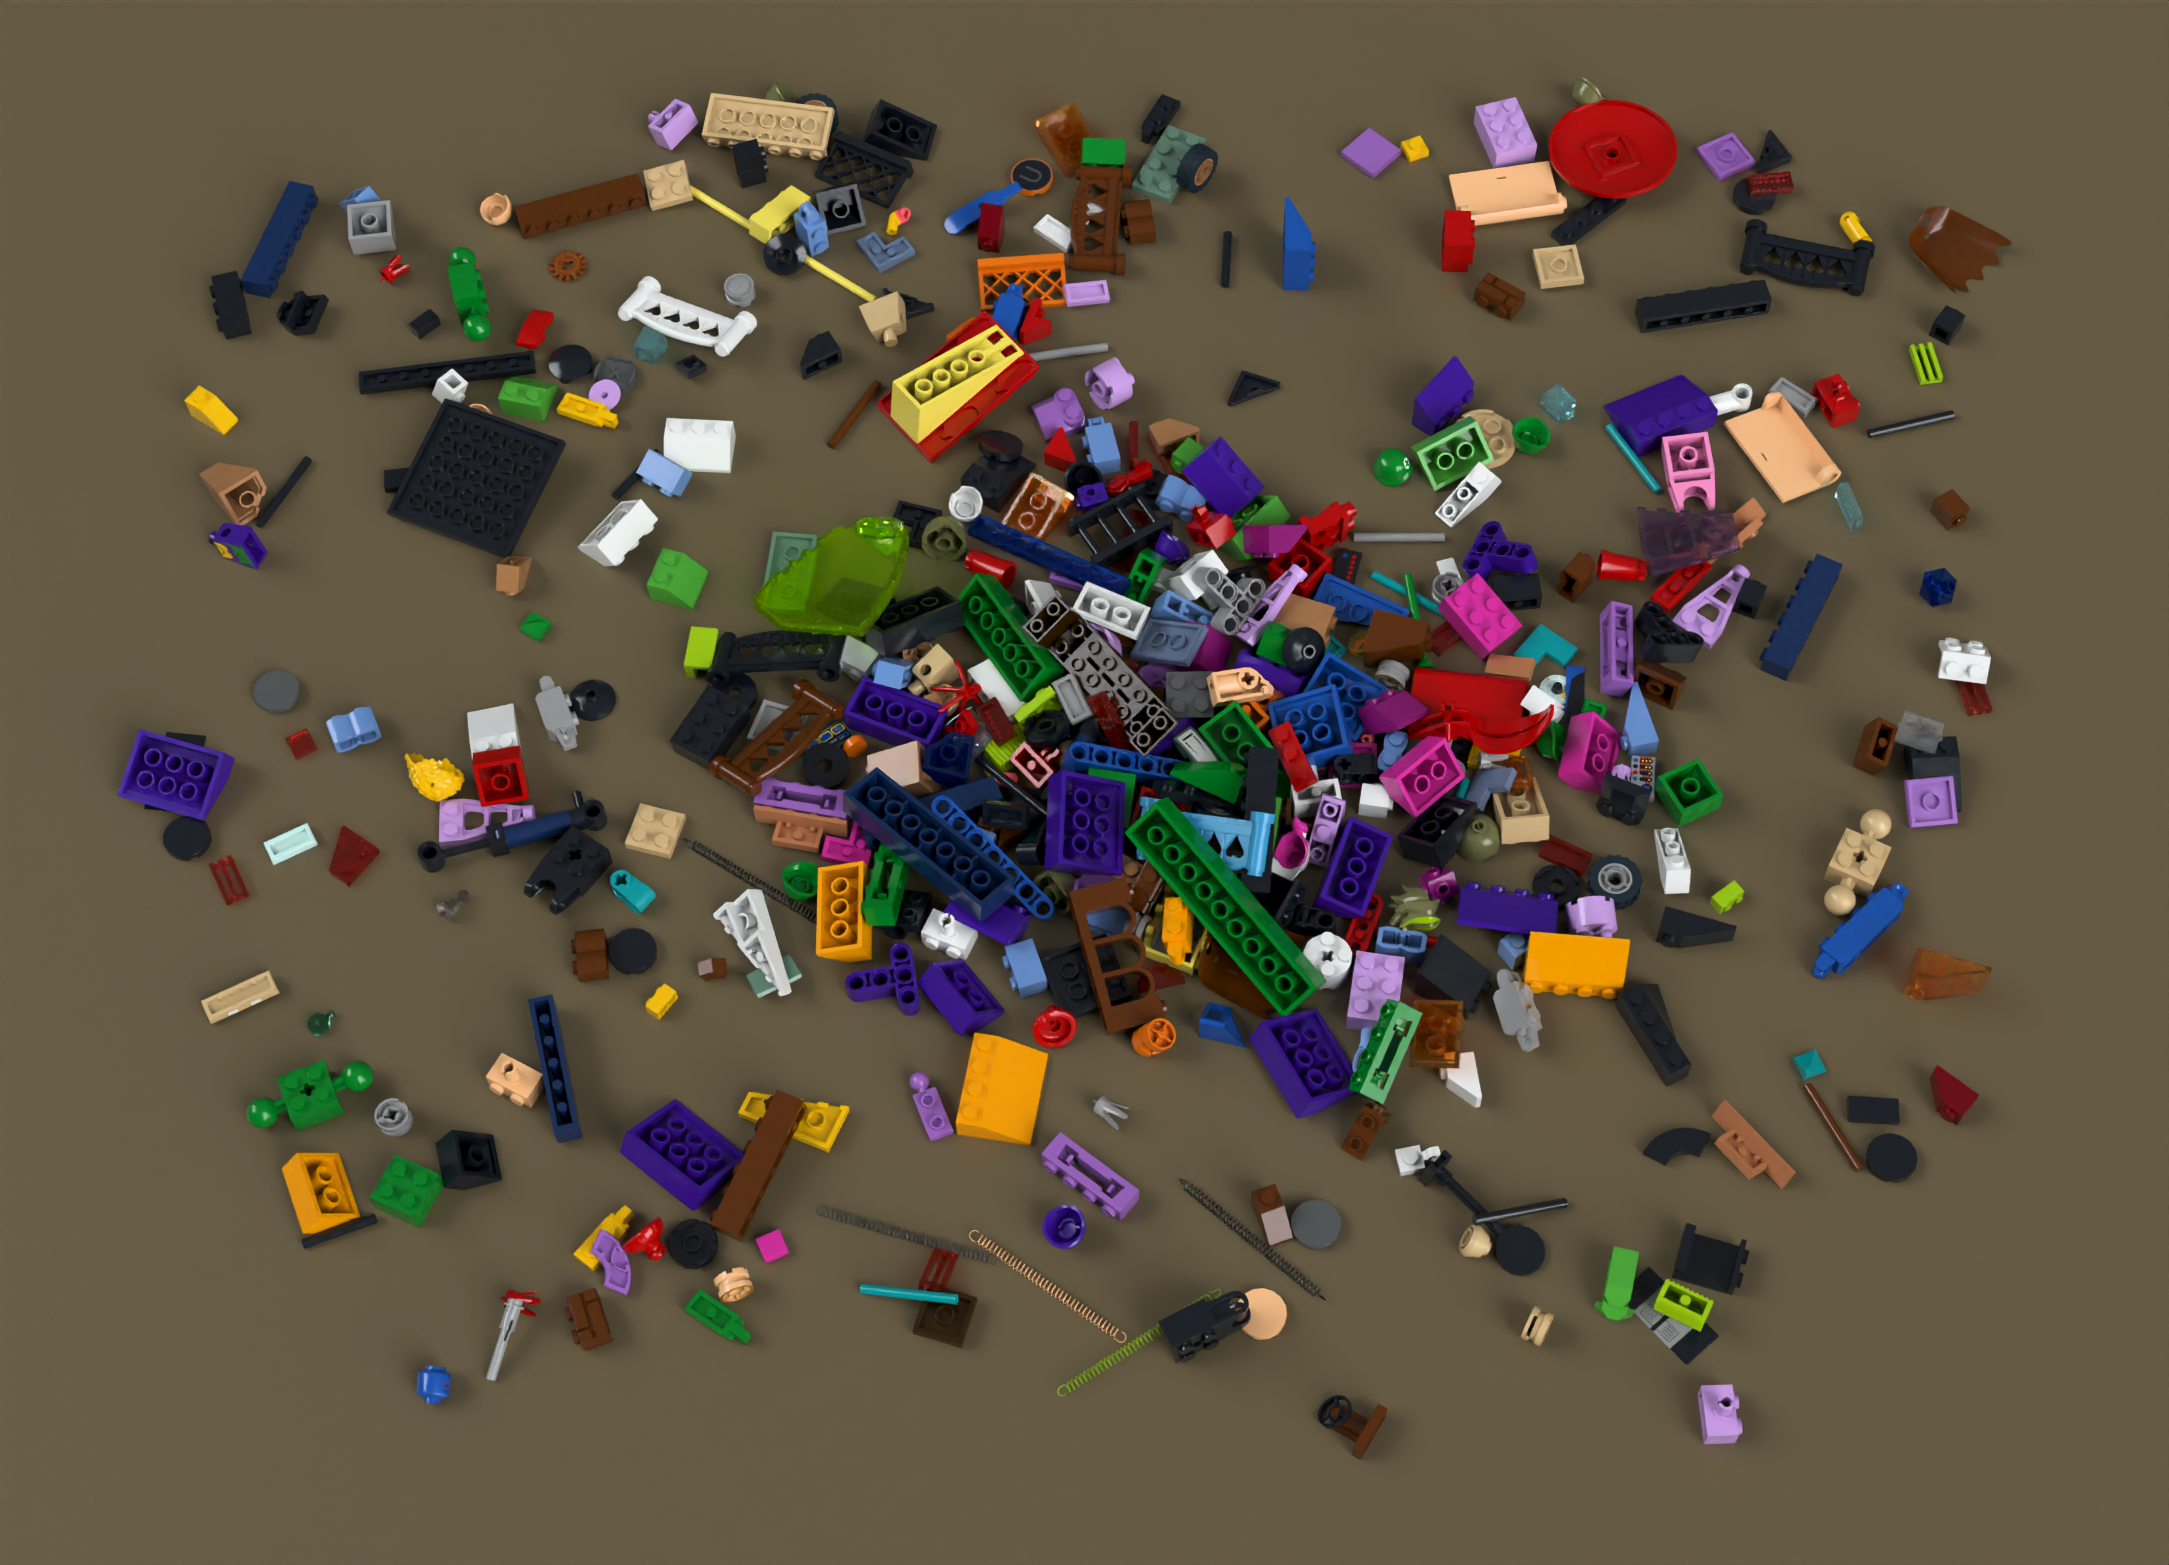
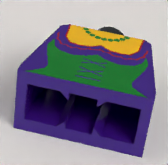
(239, 544)

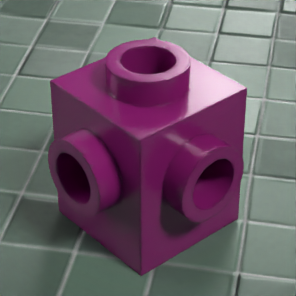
(1439, 883)

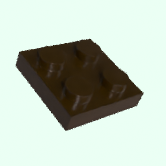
(946, 1321)

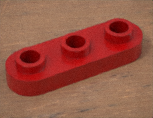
(1363, 938)

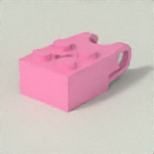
(1689, 468)

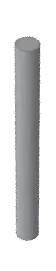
(1072, 351)
(1399, 537)

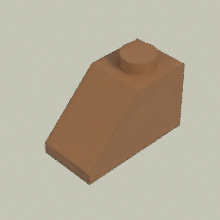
(1170, 434)
(512, 574)

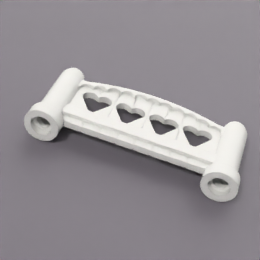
(649, 296)

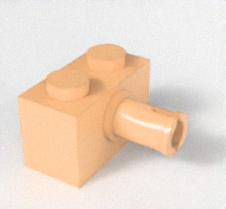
(515, 1080)

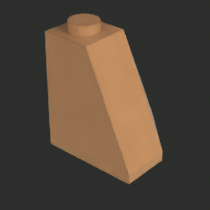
(235, 490)

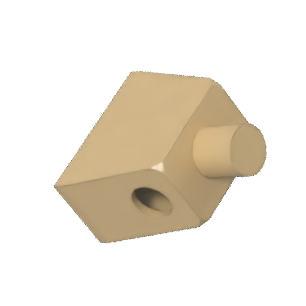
(886, 318)
(933, 670)

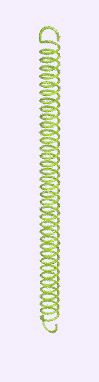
(1120, 1352)

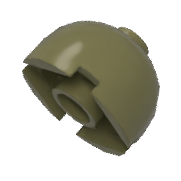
(944, 538)
(1480, 839)
(1056, 888)

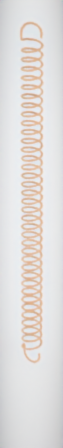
(1043, 1286)

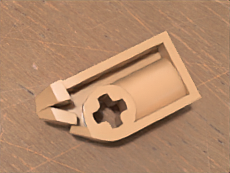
(1227, 687)

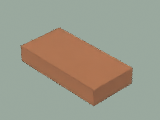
(1510, 667)

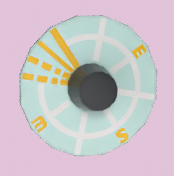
(1555, 687)

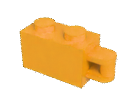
(1177, 929)

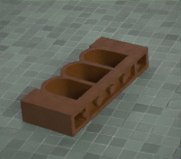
(1097, 899)

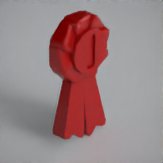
(1120, 484)

